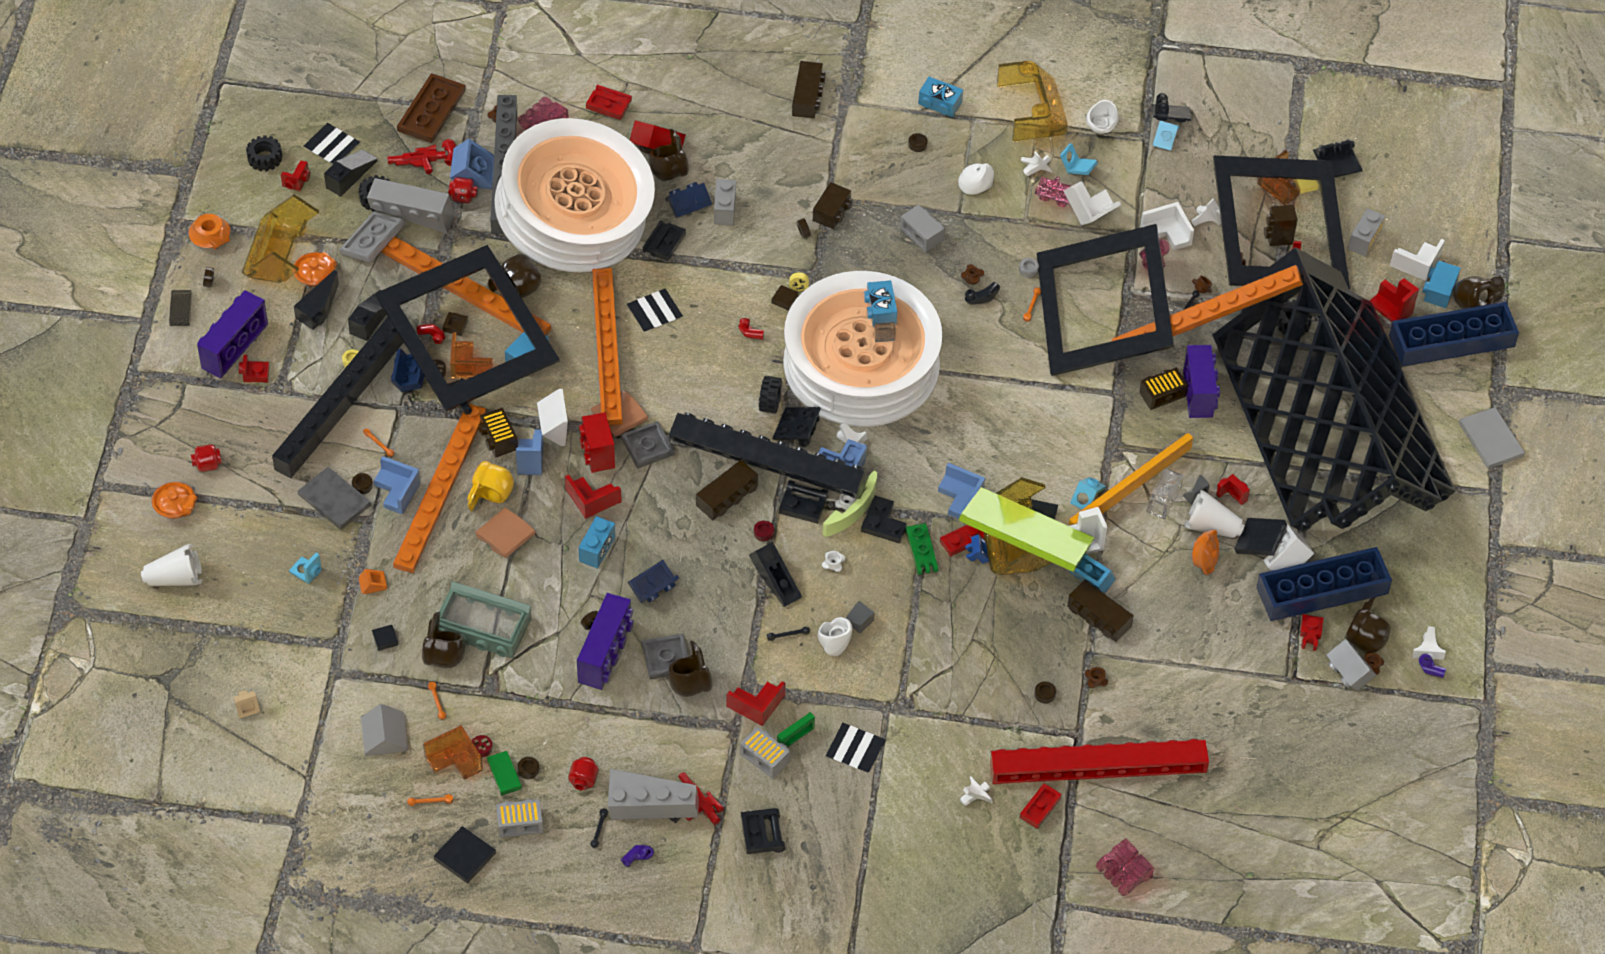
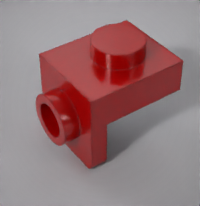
(298, 178)
(1235, 487)

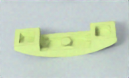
(838, 522)

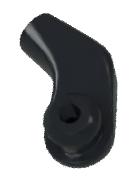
(982, 296)

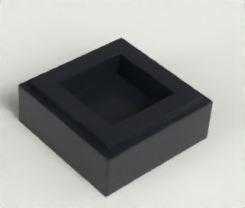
(385, 637)

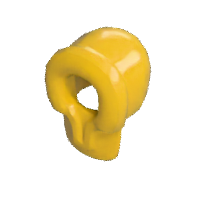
(490, 483)

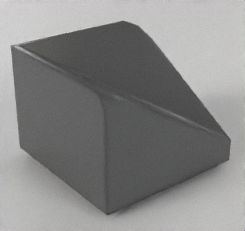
(1201, 484)
(860, 617)

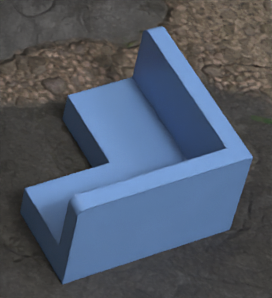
(852, 453)
(530, 455)
(400, 481)
(960, 485)

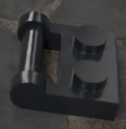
(802, 507)
(755, 831)

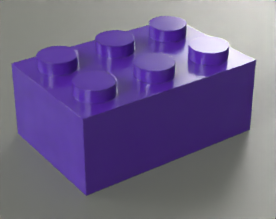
(1201, 381)

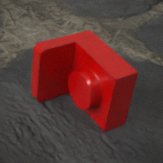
(254, 370)

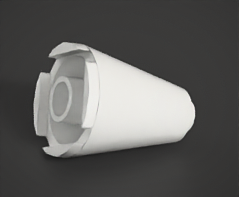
(1212, 515)
(174, 569)

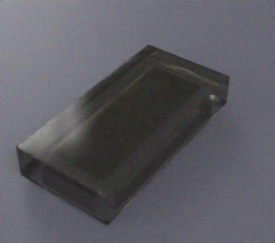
(180, 307)

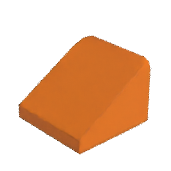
(372, 581)

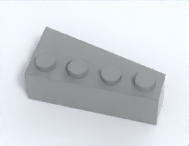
(412, 203)
(650, 797)

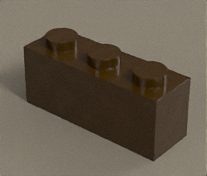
(808, 89)
(727, 490)
(1100, 611)

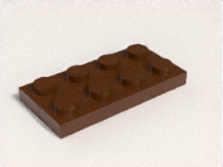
(431, 108)

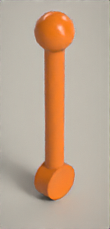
(1027, 316)
(389, 452)
(432, 687)
(448, 799)

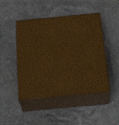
(784, 297)
(455, 323)

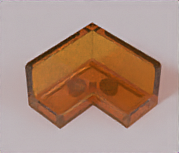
(1279, 187)
(462, 360)
(456, 749)

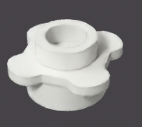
(841, 503)
(833, 556)

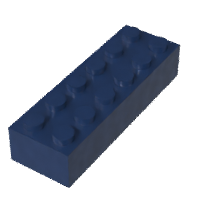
(1453, 334)
(1323, 583)

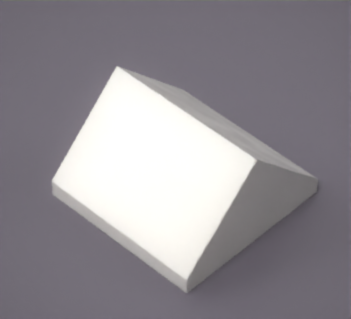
(553, 417)

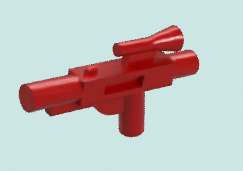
(419, 158)
(705, 803)

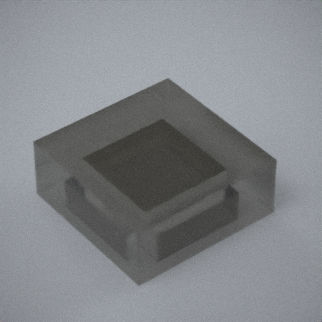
(884, 332)

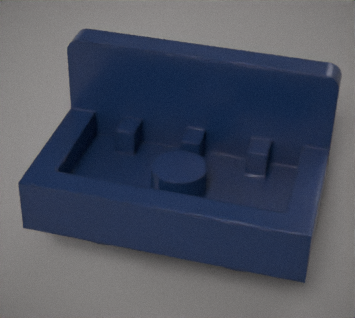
(689, 200)
(406, 372)
(653, 581)

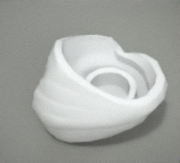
(1102, 117)
(976, 178)
(835, 635)

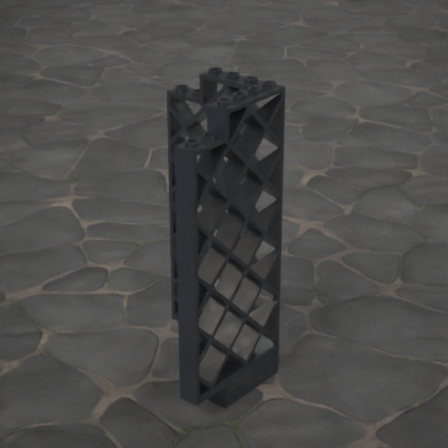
(1363, 368)

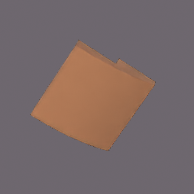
(631, 414)
(505, 532)

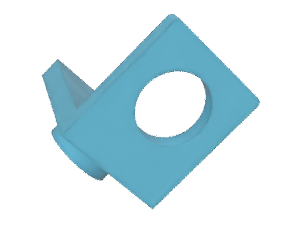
(1165, 135)
(1077, 165)
(1088, 486)
(311, 568)

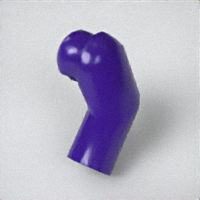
(1429, 667)
(638, 852)

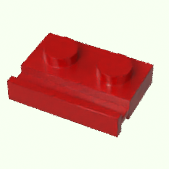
(608, 102)

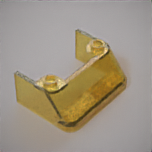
(1048, 116)
(275, 239)
(1003, 556)

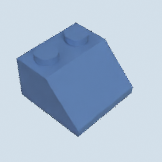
(473, 162)

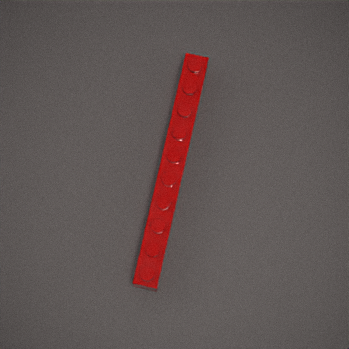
(1099, 761)

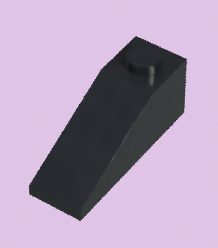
(348, 171)
(315, 305)
(366, 318)
(775, 574)

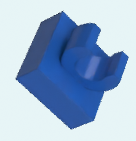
(979, 549)

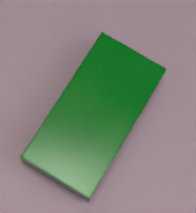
(797, 730)
(504, 773)

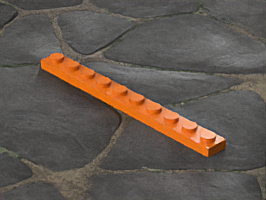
(464, 288)
(1227, 303)
(607, 345)
(438, 490)

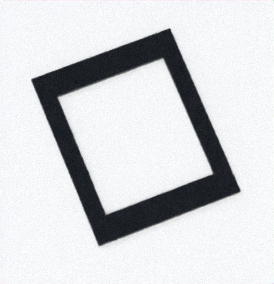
(1274, 168)
(1118, 349)
(489, 380)

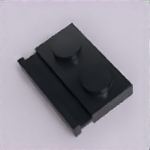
(664, 240)

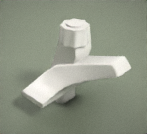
(1035, 164)
(1207, 213)
(847, 433)
(1429, 646)
(975, 792)

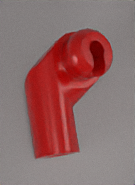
(449, 145)
(748, 331)
(437, 334)

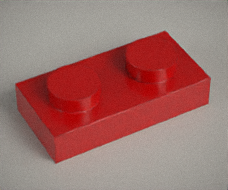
(957, 540)
(1040, 805)

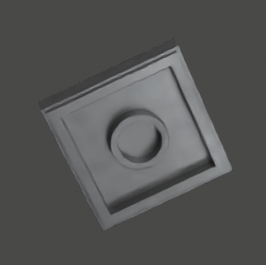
(647, 444)
(662, 652)

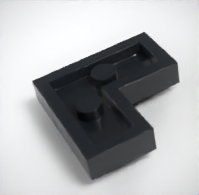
(878, 521)

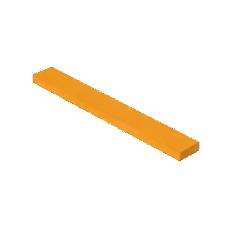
(1139, 476)

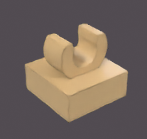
(246, 704)

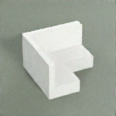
(1086, 207)
(1170, 223)
(1419, 264)
(1093, 524)
(1290, 551)

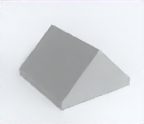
(384, 731)

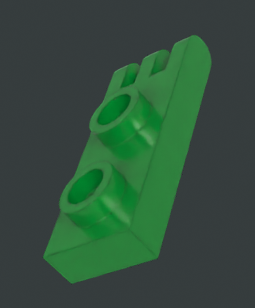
(921, 548)

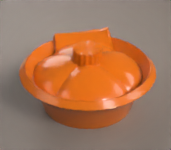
(209, 231)
(314, 267)
(174, 500)
(1206, 551)

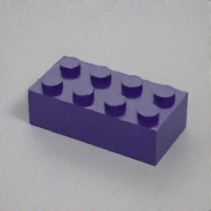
(232, 334)
(604, 641)

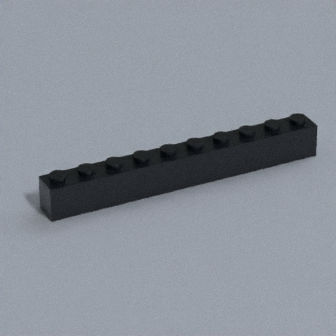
(337, 400)
(769, 455)

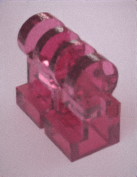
(542, 112)
(1135, 868)

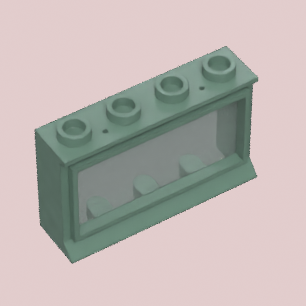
(485, 619)

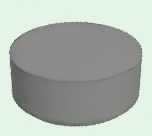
(1028, 267)

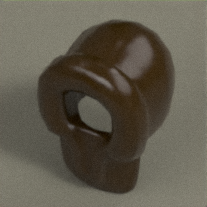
(669, 160)
(521, 273)
(1469, 289)
(1368, 630)
(441, 647)
(690, 674)

